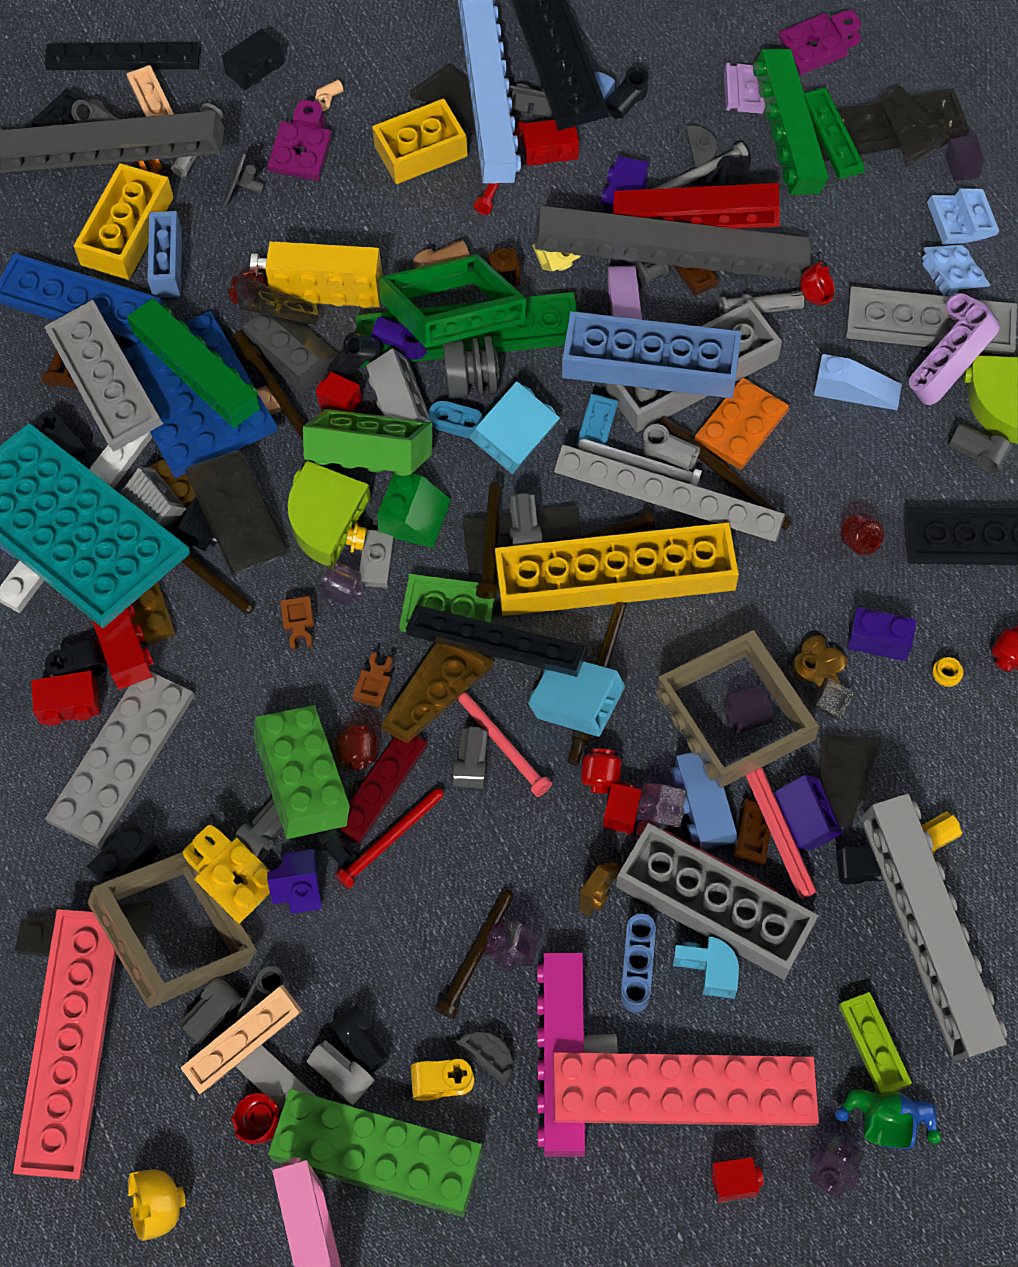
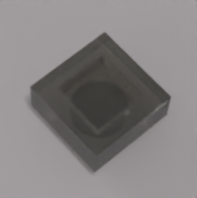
(832, 698)

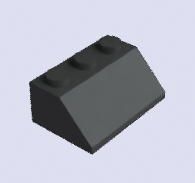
(290, 349)

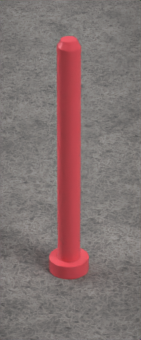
(539, 784)

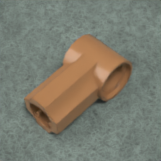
(450, 252)

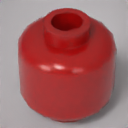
(1006, 649)
(600, 770)

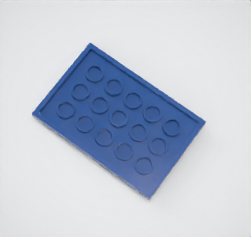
(190, 426)

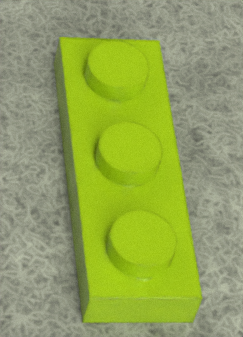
(874, 1044)

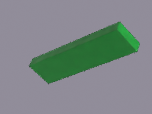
(833, 134)

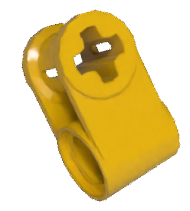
(436, 1079)

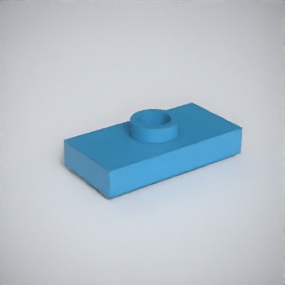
(598, 419)

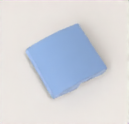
(962, 216)

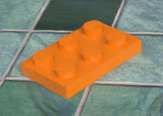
(741, 424)

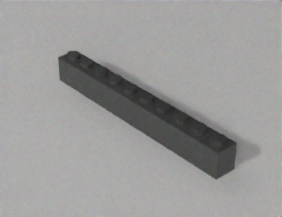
(111, 141)
(671, 243)

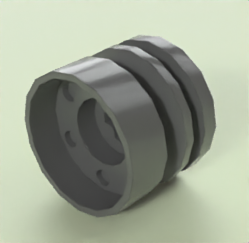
(470, 367)

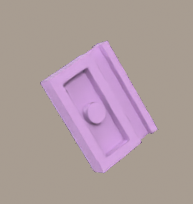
(742, 89)

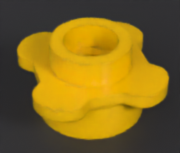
(356, 537)

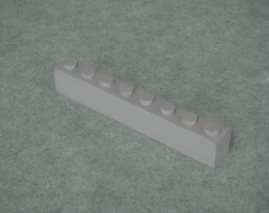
(670, 493)

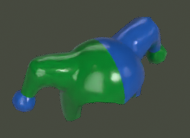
(891, 1117)

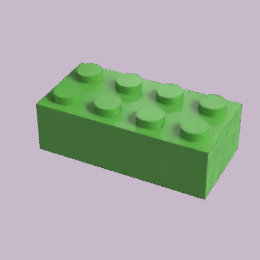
(367, 441)
(301, 772)

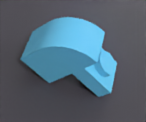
(718, 962)

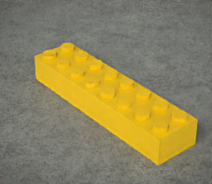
(616, 569)

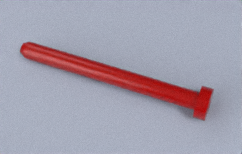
(483, 204)
(346, 876)

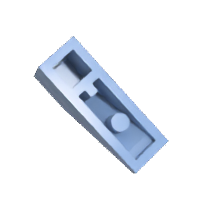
(853, 382)

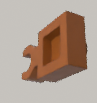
(296, 617)
(373, 685)

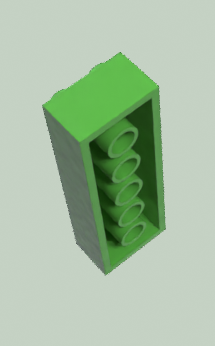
(377, 1152)

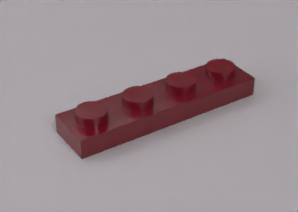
(381, 786)

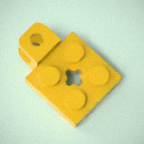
(218, 869)

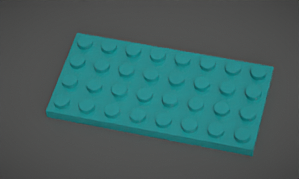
(78, 529)

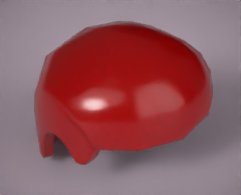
(817, 284)
(256, 1118)

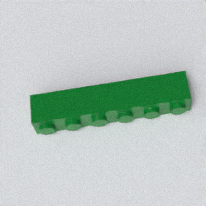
(790, 122)
(194, 362)

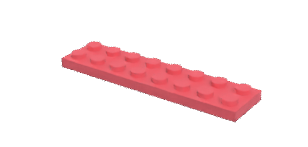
(67, 1049)
(684, 1089)

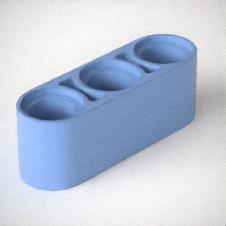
(642, 948)

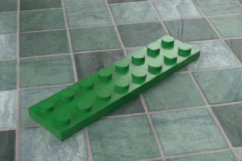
(543, 327)

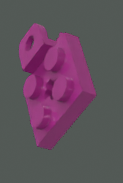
(830, 38)
(304, 132)

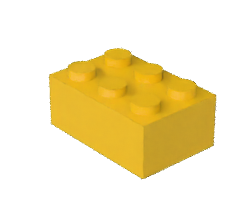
(420, 141)

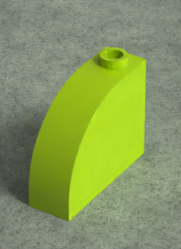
(994, 394)
(323, 509)

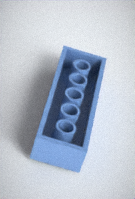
(651, 354)

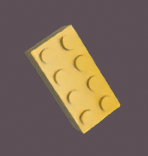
(120, 221)
(326, 273)

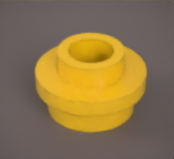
(951, 665)

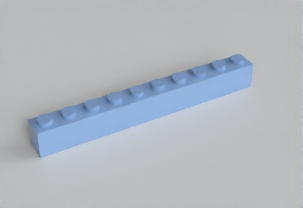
(489, 91)

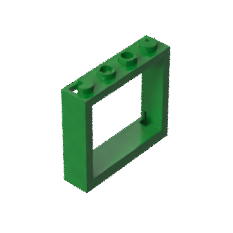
(503, 311)

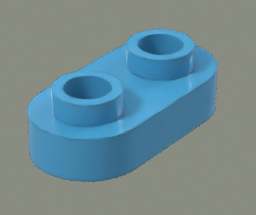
(457, 418)

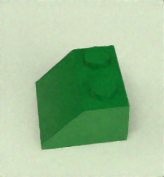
(413, 510)

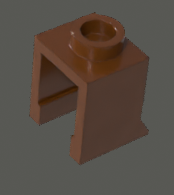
(505, 260)

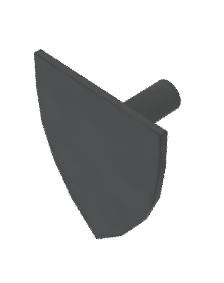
(244, 180)

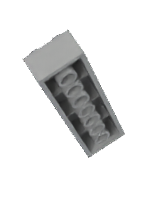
(933, 929)

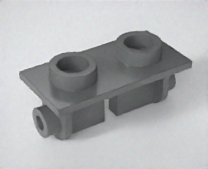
(523, 96)

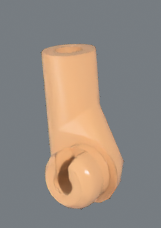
(325, 94)

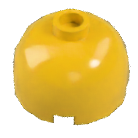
(154, 1203)

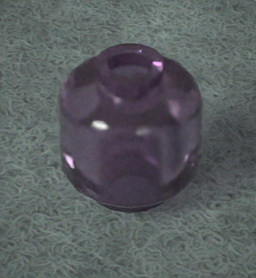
(342, 584)

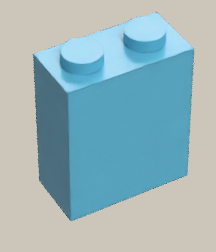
(514, 427)
(579, 701)

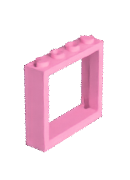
(305, 1215)

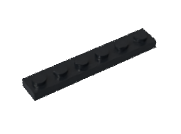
(122, 56)
(496, 640)

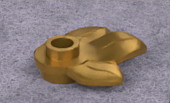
(823, 661)

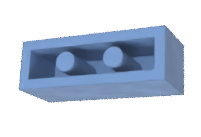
(164, 254)
(705, 804)

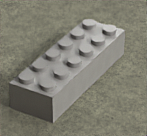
(757, 349)
(716, 900)

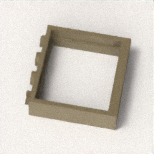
(775, 681)
(130, 950)

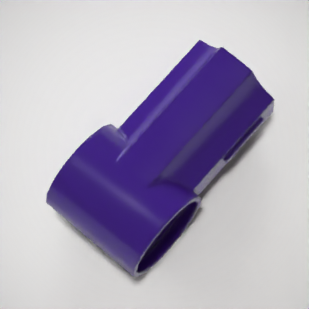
(398, 336)

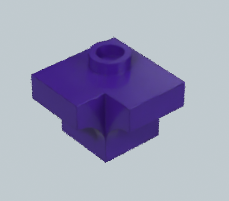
(296, 882)

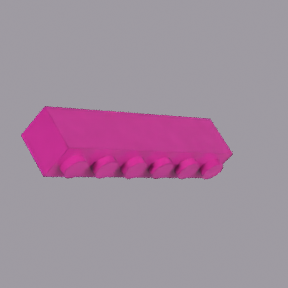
(561, 1034)

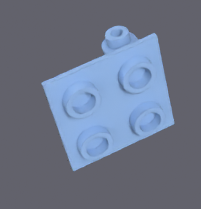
(953, 269)

